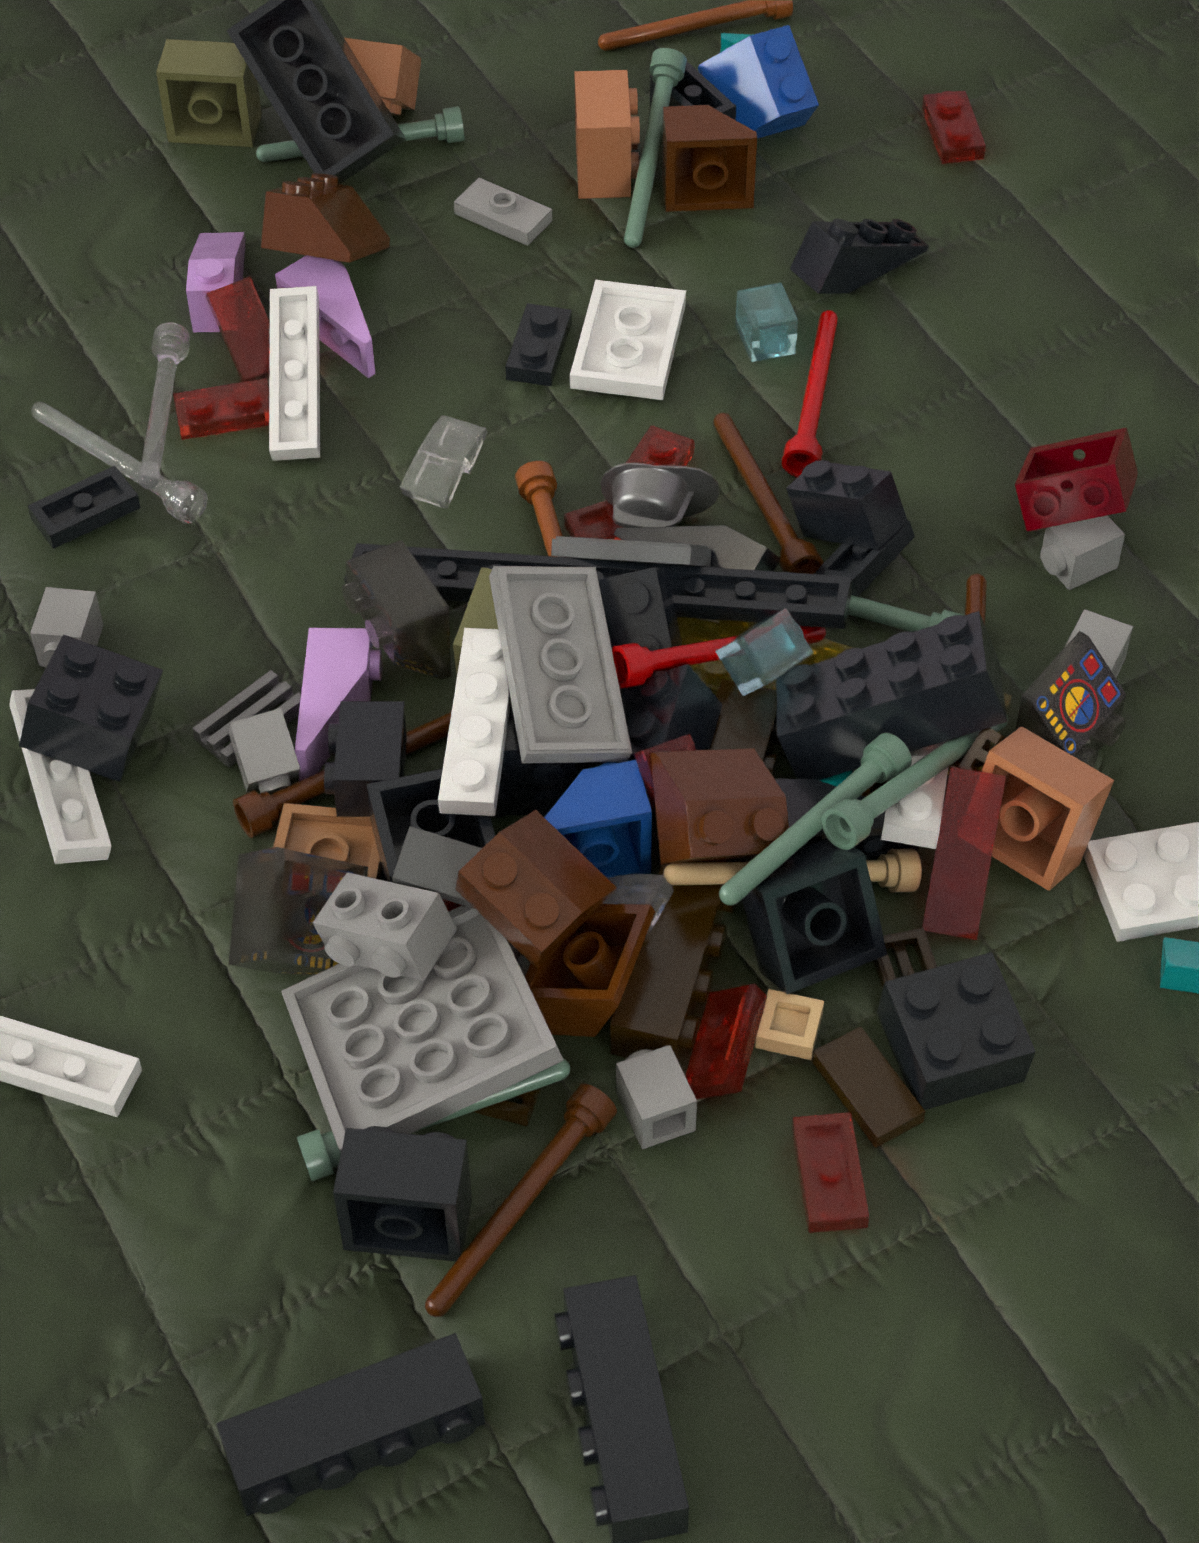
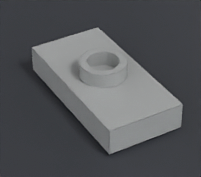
(503, 211)

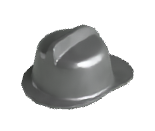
(657, 494)

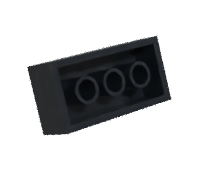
(316, 86)
(913, 686)

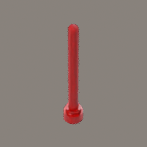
(804, 446)
(638, 663)

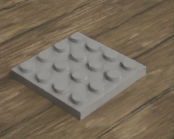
(417, 1048)

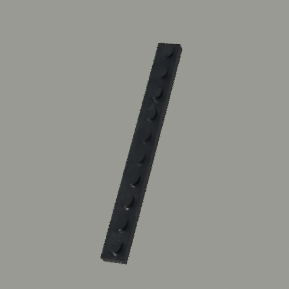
(696, 590)

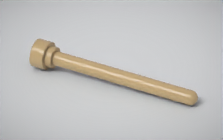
(897, 870)

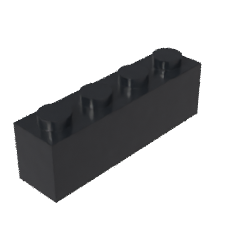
(624, 1411)
(352, 1425)

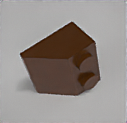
(707, 160)
(715, 805)
(533, 886)
(590, 970)

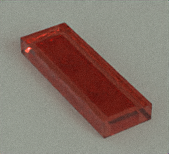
(963, 852)

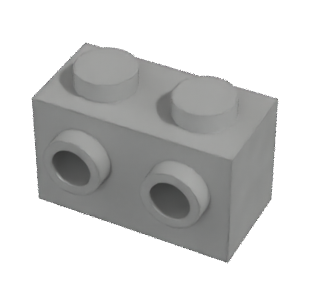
(384, 926)

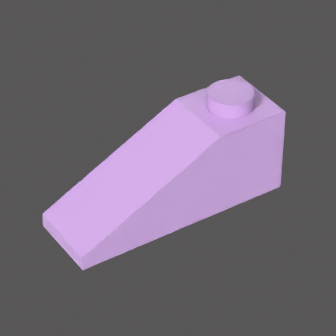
(212, 265)
(340, 315)
(336, 669)

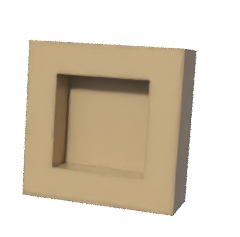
(789, 1024)

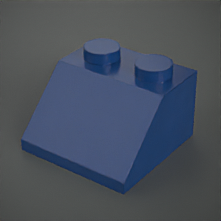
(764, 81)
(608, 818)

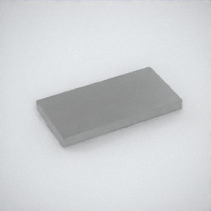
(559, 665)

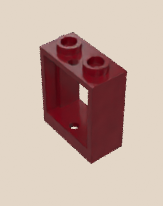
(1063, 489)

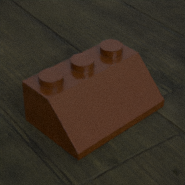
(320, 220)

